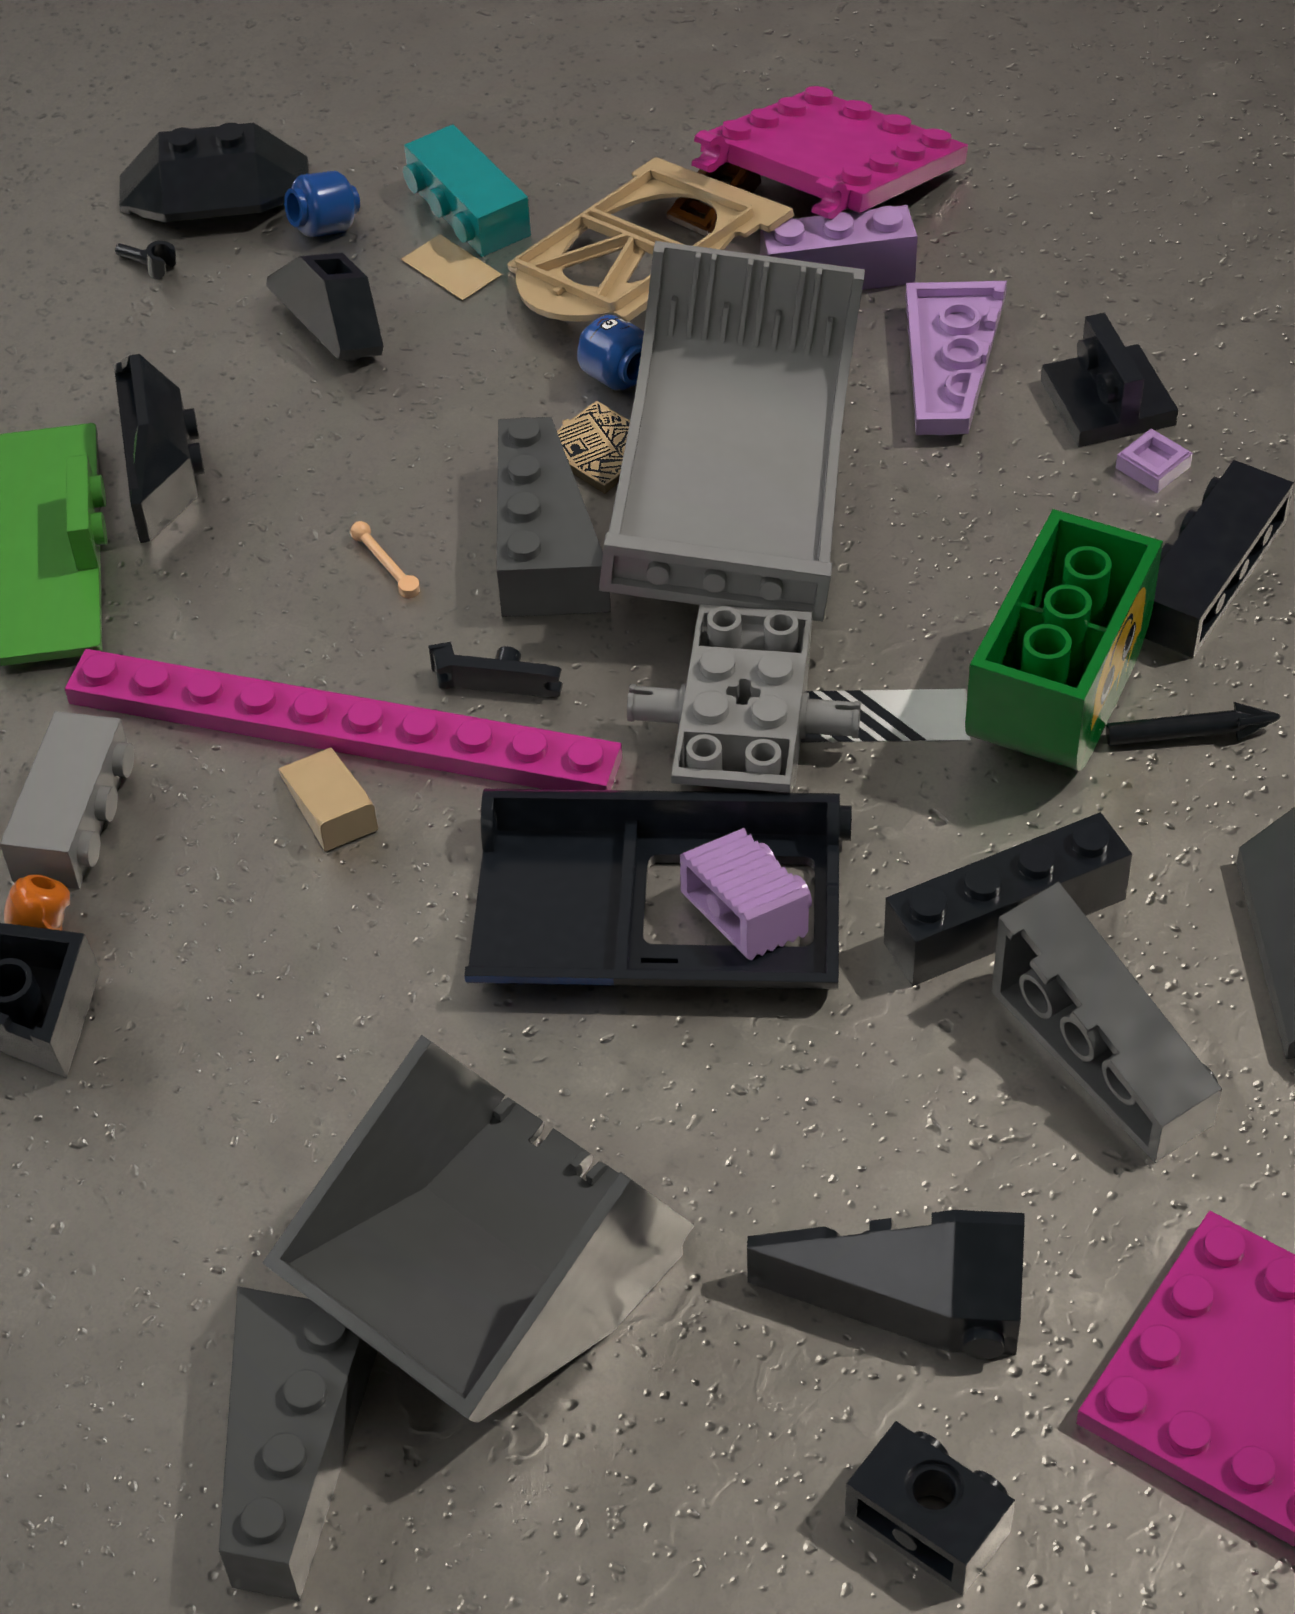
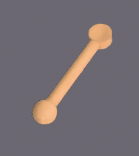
(407, 584)

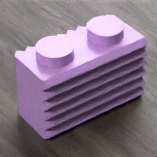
(746, 893)

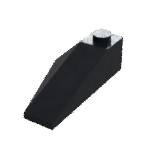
(931, 1283)

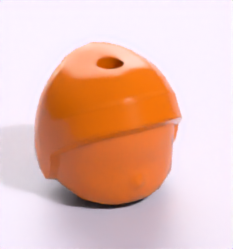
(37, 902)

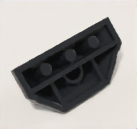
(210, 173)
(156, 445)

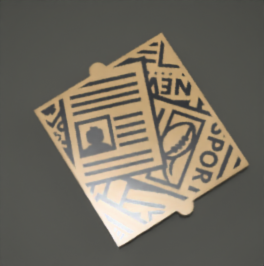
(595, 445)

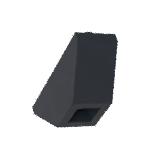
(332, 302)

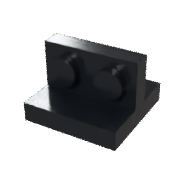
(1107, 388)

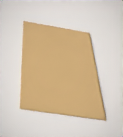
(451, 267)

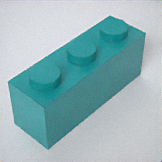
(467, 190)

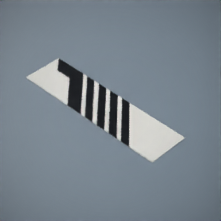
(901, 715)

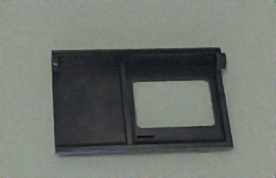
(571, 876)

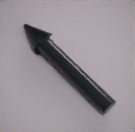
(1242, 721)

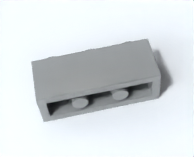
(68, 798)

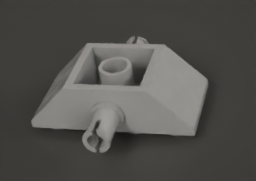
(744, 701)

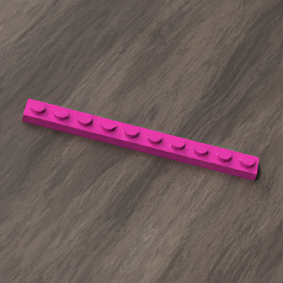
(344, 723)

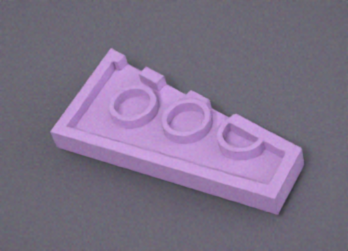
(949, 349)

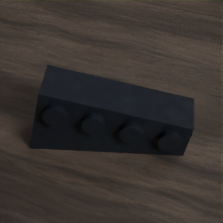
(44, 994)

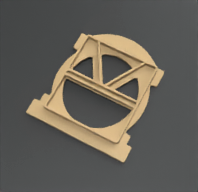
(555, 296)

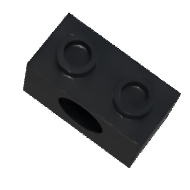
(944, 1542)

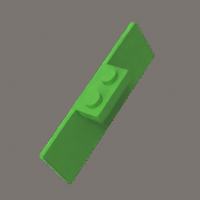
(50, 544)

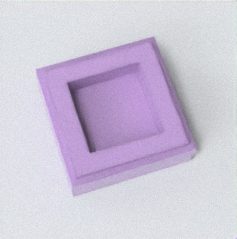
(1154, 460)

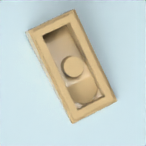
(330, 799)

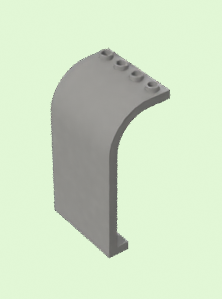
(734, 432)

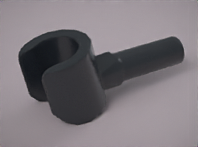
(154, 256)

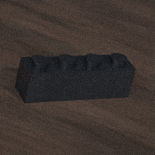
(1216, 554)
(958, 913)

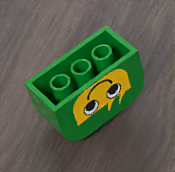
(1064, 640)

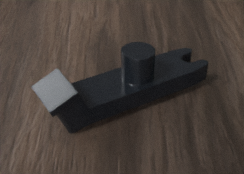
(500, 674)

